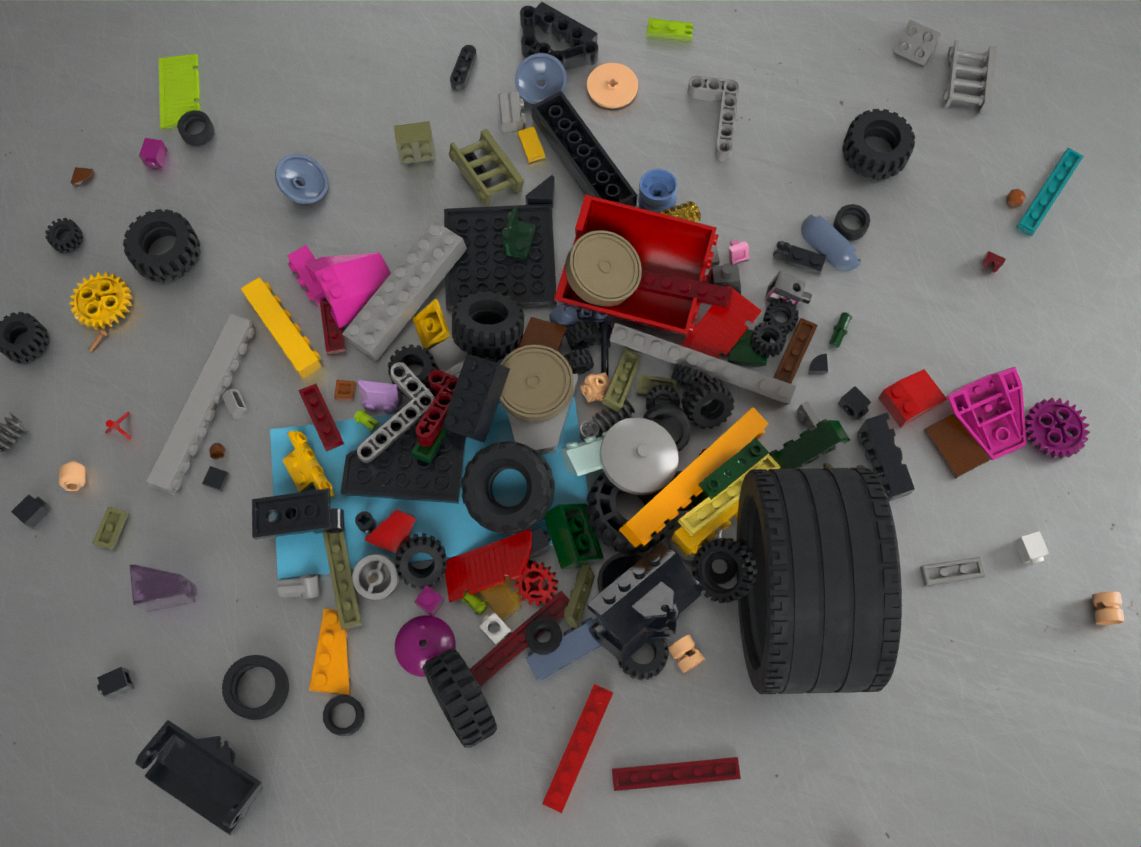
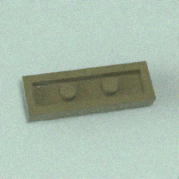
(579, 596)

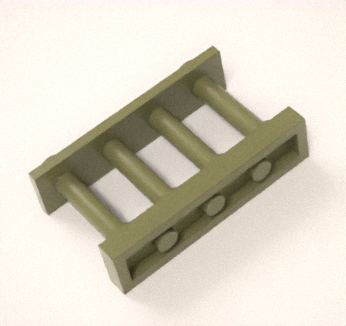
(496, 155)

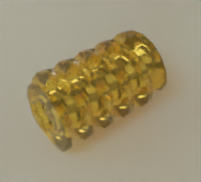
(686, 211)

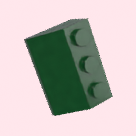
(572, 536)

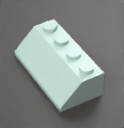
(583, 456)

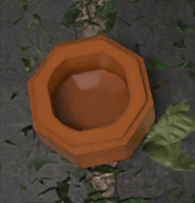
(1016, 198)

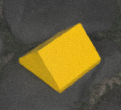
(431, 325)

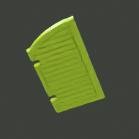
(177, 88)

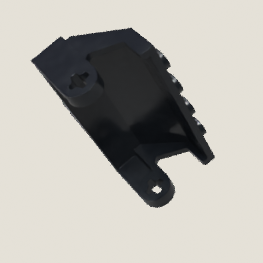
(643, 603)
(200, 775)

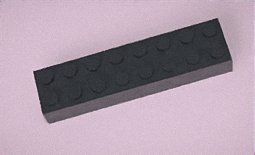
(581, 151)

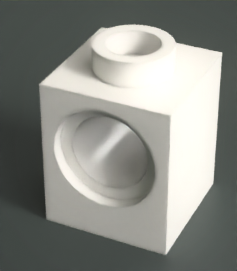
(503, 632)

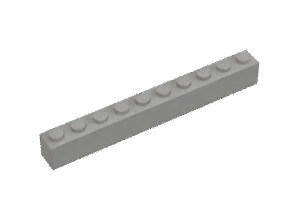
(709, 365)
(201, 404)

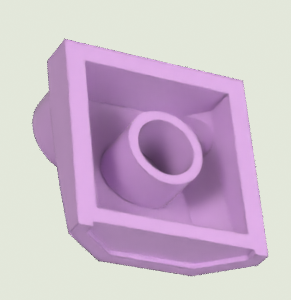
(380, 396)

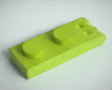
(670, 29)

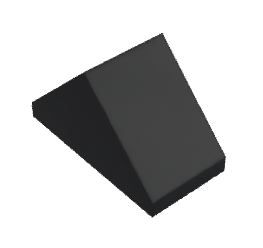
(542, 193)

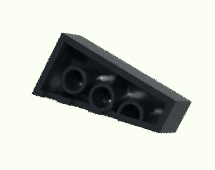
(885, 456)

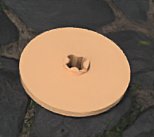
(600, 87)

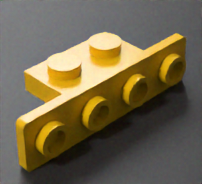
(304, 466)

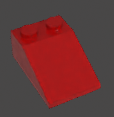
(911, 397)

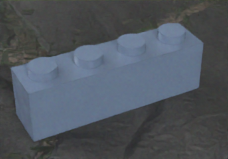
(573, 647)

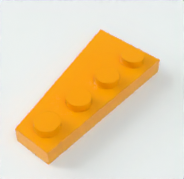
(330, 665)

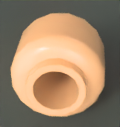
(72, 476)

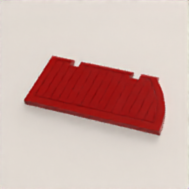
(722, 327)
(488, 565)

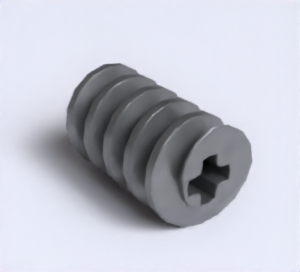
(611, 417)
(9, 430)

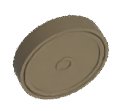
(603, 268)
(537, 383)

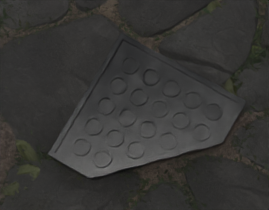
(402, 476)

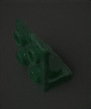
(517, 236)

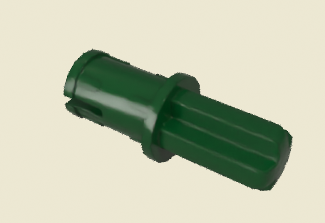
(840, 329)

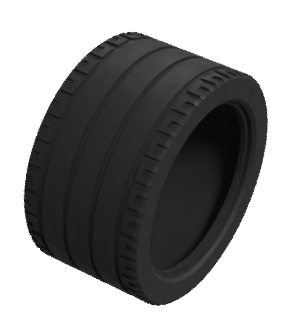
(824, 582)

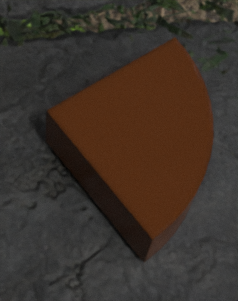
(81, 175)

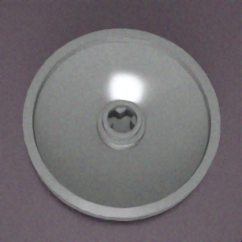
(638, 456)

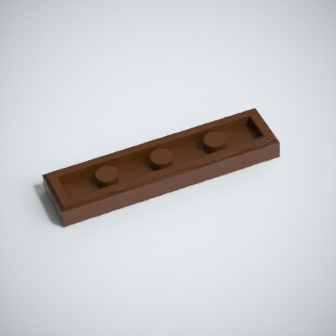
(795, 351)

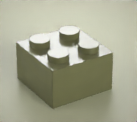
(414, 142)

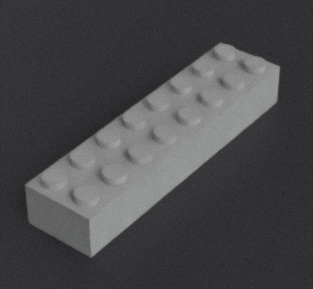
(405, 290)

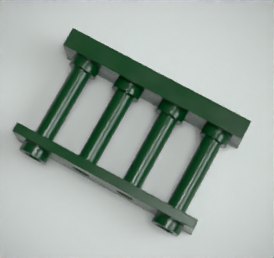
(730, 471)

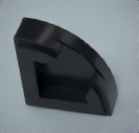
(819, 364)

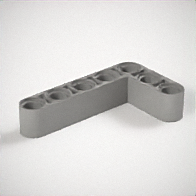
(726, 92)
(399, 417)

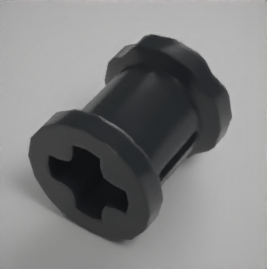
(360, 519)

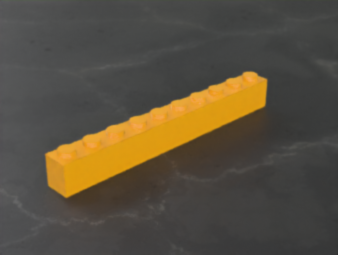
(679, 490)

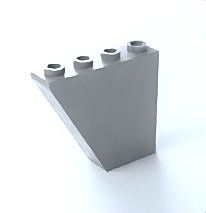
(545, 435)

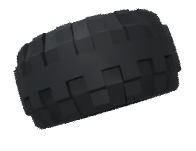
(479, 479)

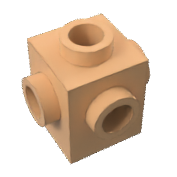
(595, 387)

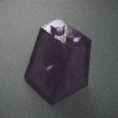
(160, 589)

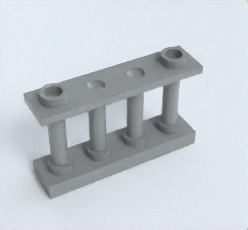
(986, 72)

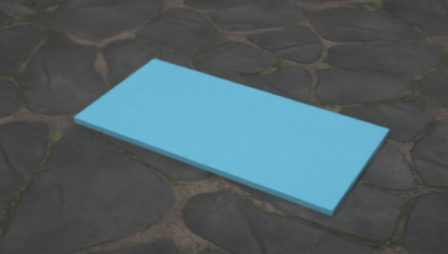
(447, 522)

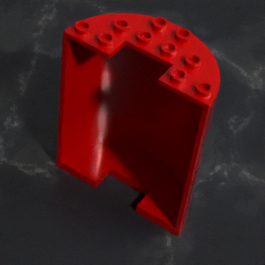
(663, 246)

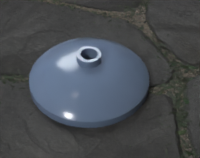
(536, 69)
(306, 173)

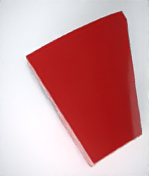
(392, 531)

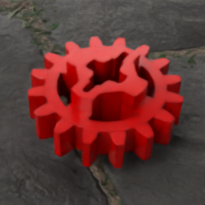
(542, 589)

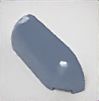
(830, 243)

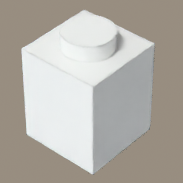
(1032, 548)

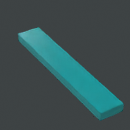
(1050, 191)

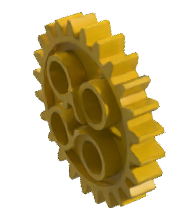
(100, 300)

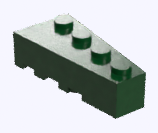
(810, 445)

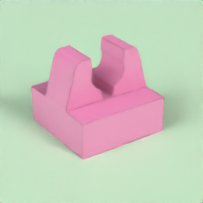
(738, 251)

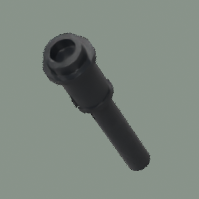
(604, 344)

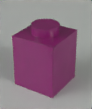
(153, 153)
(429, 601)

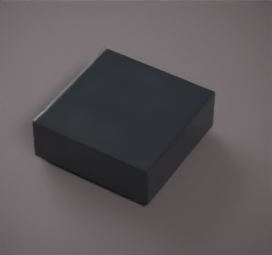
(215, 478)

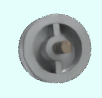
(375, 576)

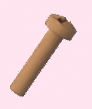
(97, 340)

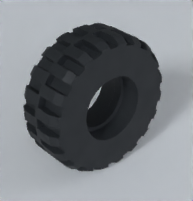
(608, 522)
(460, 698)

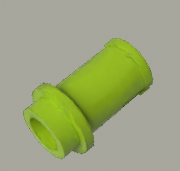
(365, 419)
(475, 603)

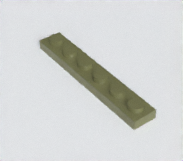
(342, 580)

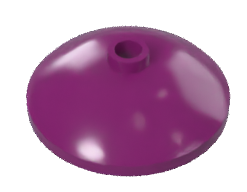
(407, 642)

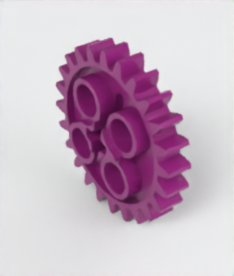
(1056, 428)

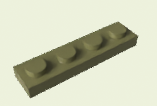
(621, 380)

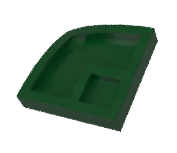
(743, 353)

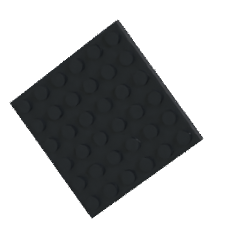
(485, 261)

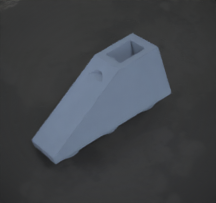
(570, 316)

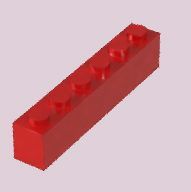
(577, 748)

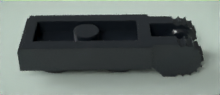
(800, 257)

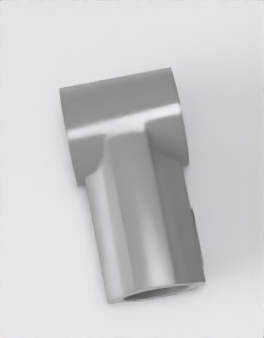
(304, 586)

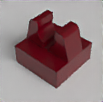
(991, 257)

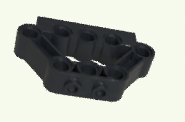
(581, 39)

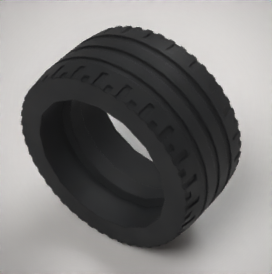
(232, 679)

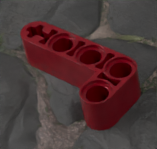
(444, 393)

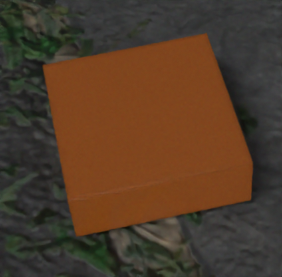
(345, 390)

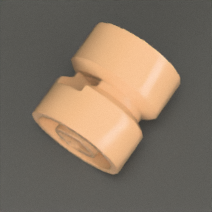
(1108, 608)
(681, 648)

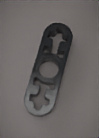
(464, 74)

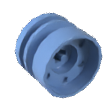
(657, 190)

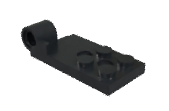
(312, 515)

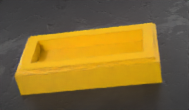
(531, 144)

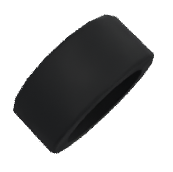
(192, 117)
(859, 212)
(327, 715)

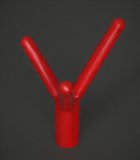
(115, 426)

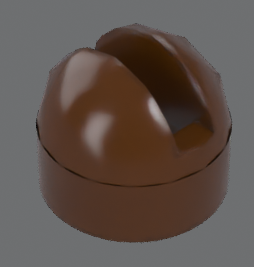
(217, 451)

